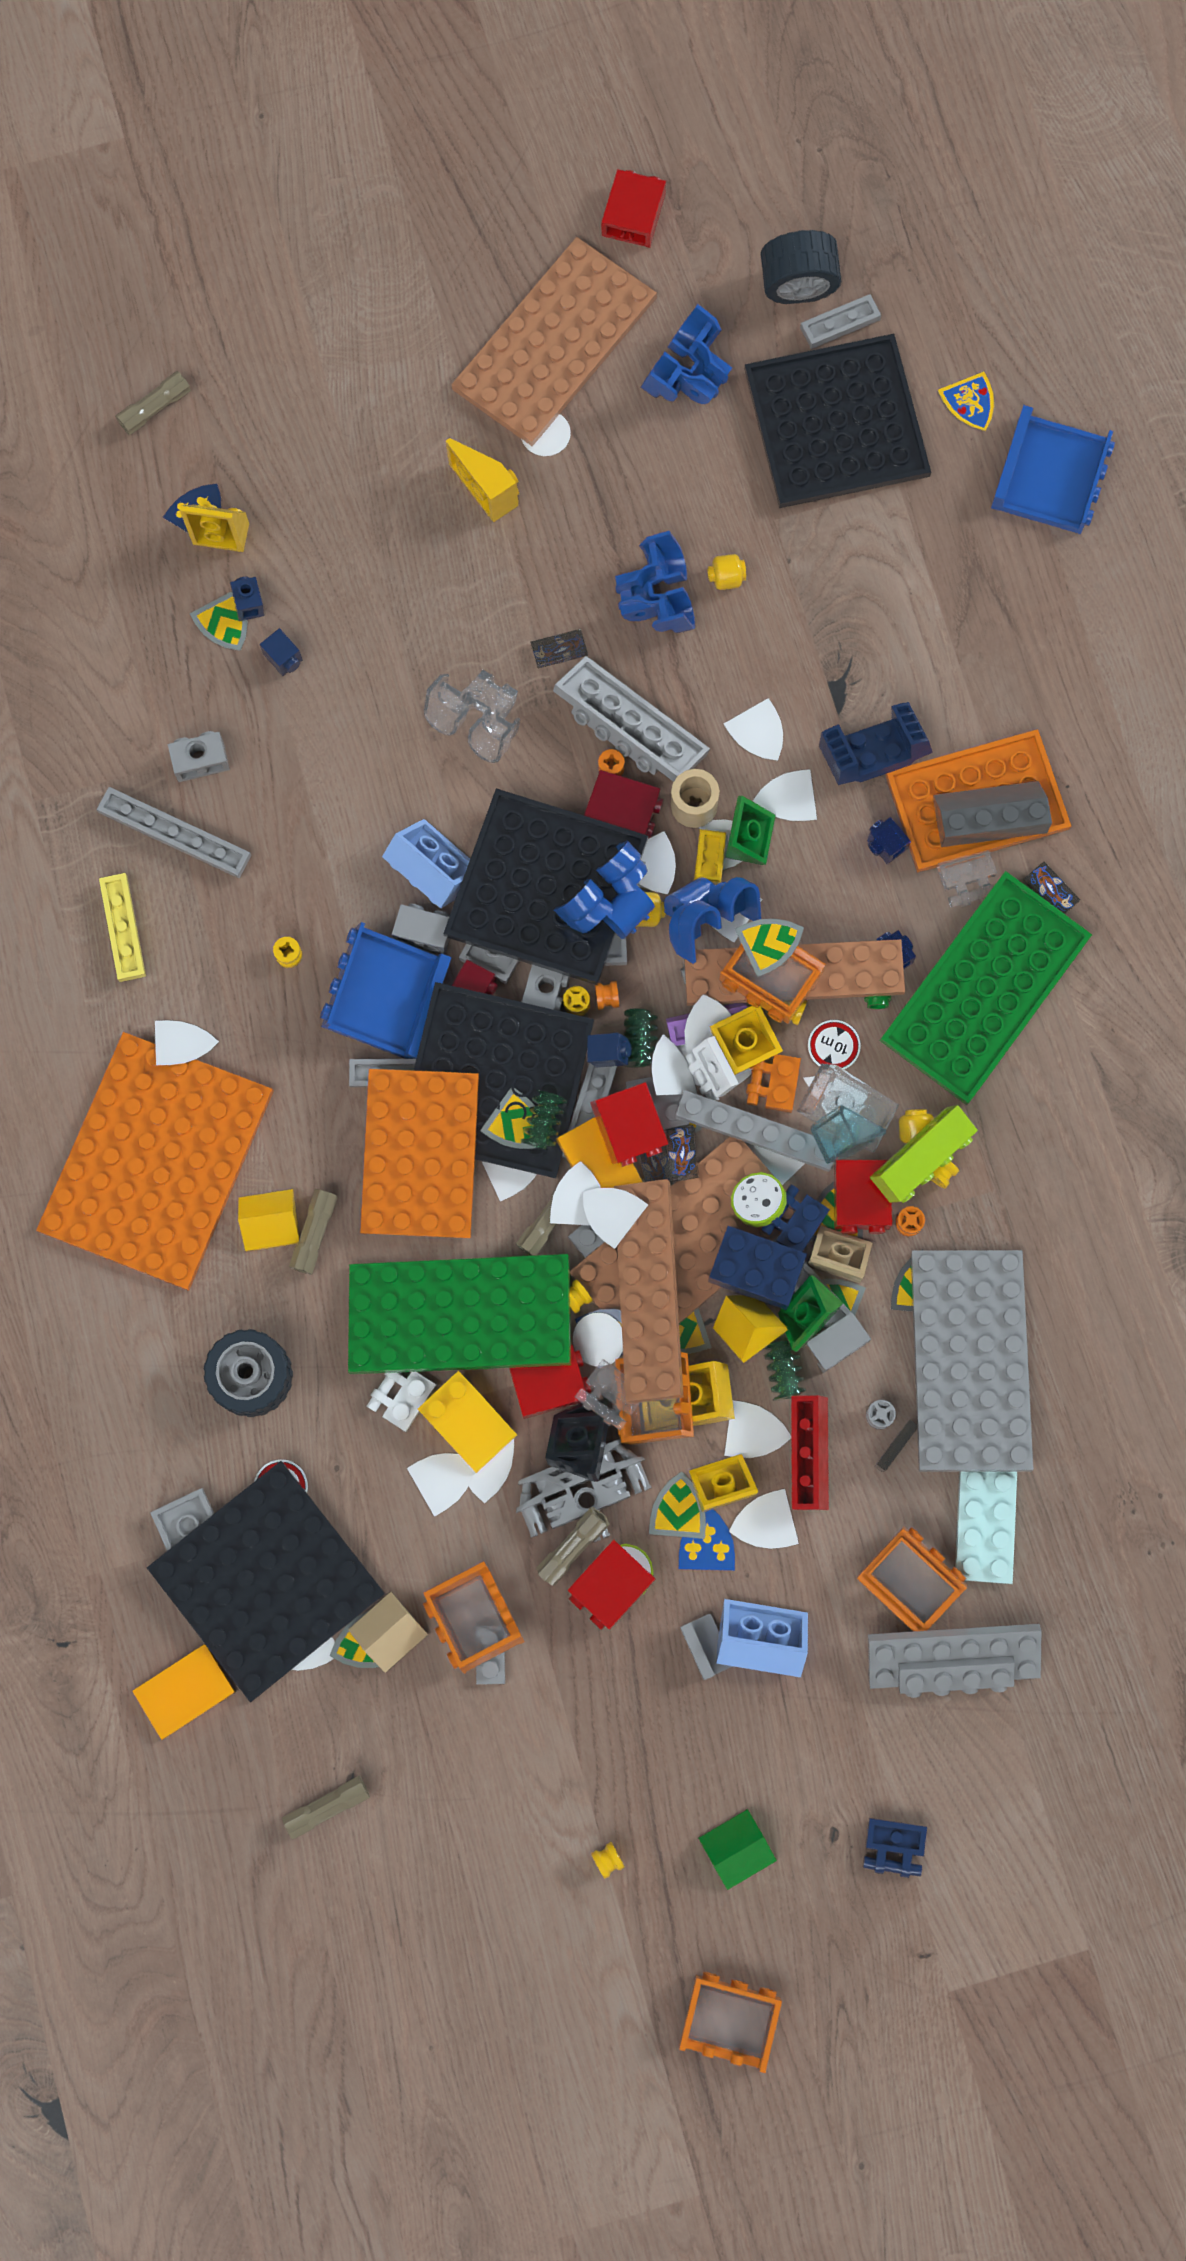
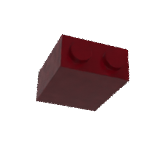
(624, 803)

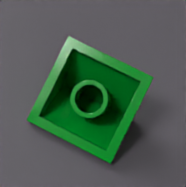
(750, 832)
(808, 1312)
(737, 1849)

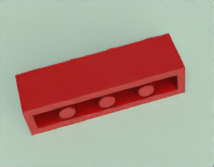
(809, 1452)

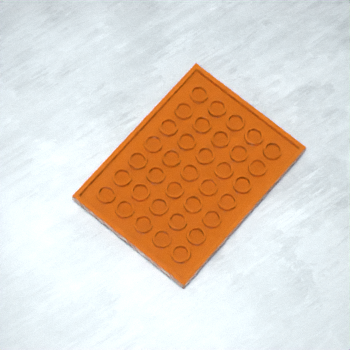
(155, 1162)

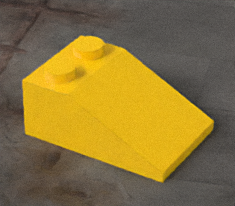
(485, 479)
(216, 526)
(710, 1393)
(467, 1421)

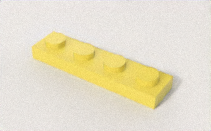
(122, 927)

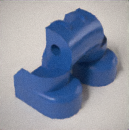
(706, 374)
(638, 599)
(706, 903)
(625, 910)

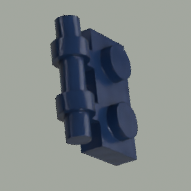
(802, 1224)
(897, 1838)

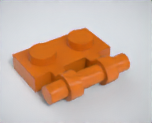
(782, 1083)

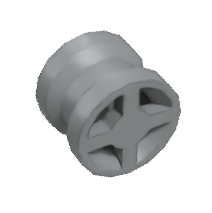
(884, 1411)

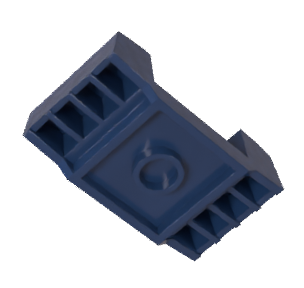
(876, 748)

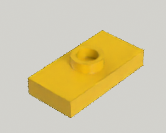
(710, 855)

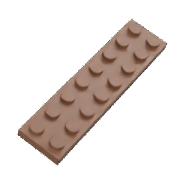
(850, 971)
(650, 1299)

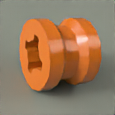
(611, 756)
(607, 995)
(914, 1217)

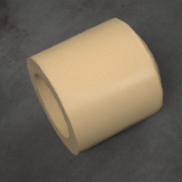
(699, 786)

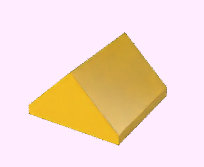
(746, 1039)
(268, 1220)
(747, 1325)
(722, 1483)

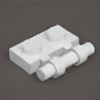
(711, 1069)
(405, 1405)

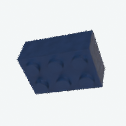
(757, 1267)

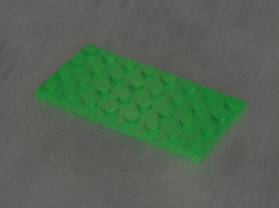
(985, 988)
(459, 1314)

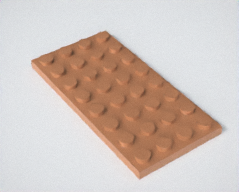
(554, 341)
(699, 1223)

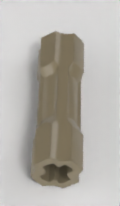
(168, 391)
(318, 1215)
(537, 1234)
(587, 1530)
(326, 1807)

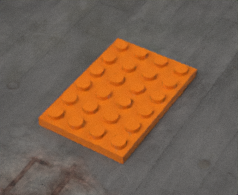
(985, 766)
(419, 1153)

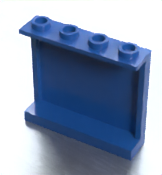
(1052, 473)
(383, 992)

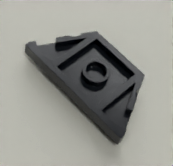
(578, 1441)

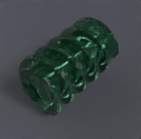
(639, 1036)
(544, 1120)
(784, 1370)

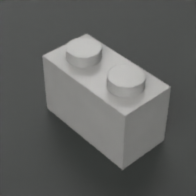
(421, 928)

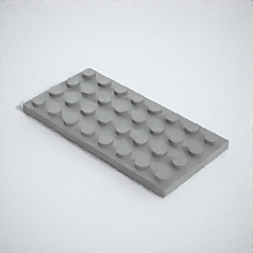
(971, 1361)

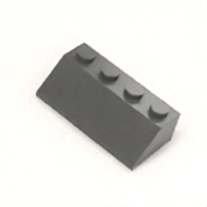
(992, 813)

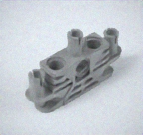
(566, 1508)

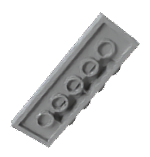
(629, 721)
(954, 1659)

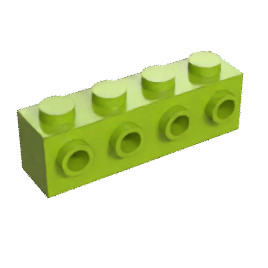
(924, 1154)

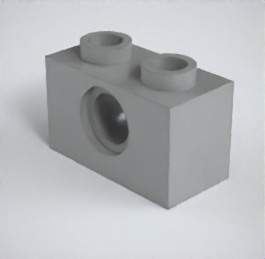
(210, 763)
(538, 977)

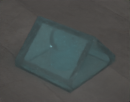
(844, 1133)

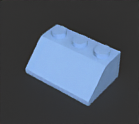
(428, 862)
(763, 1638)

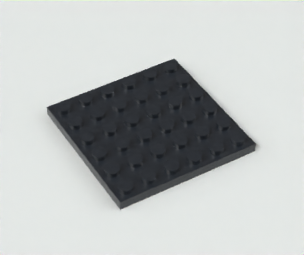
(837, 420)
(522, 870)
(509, 1048)
(265, 1581)

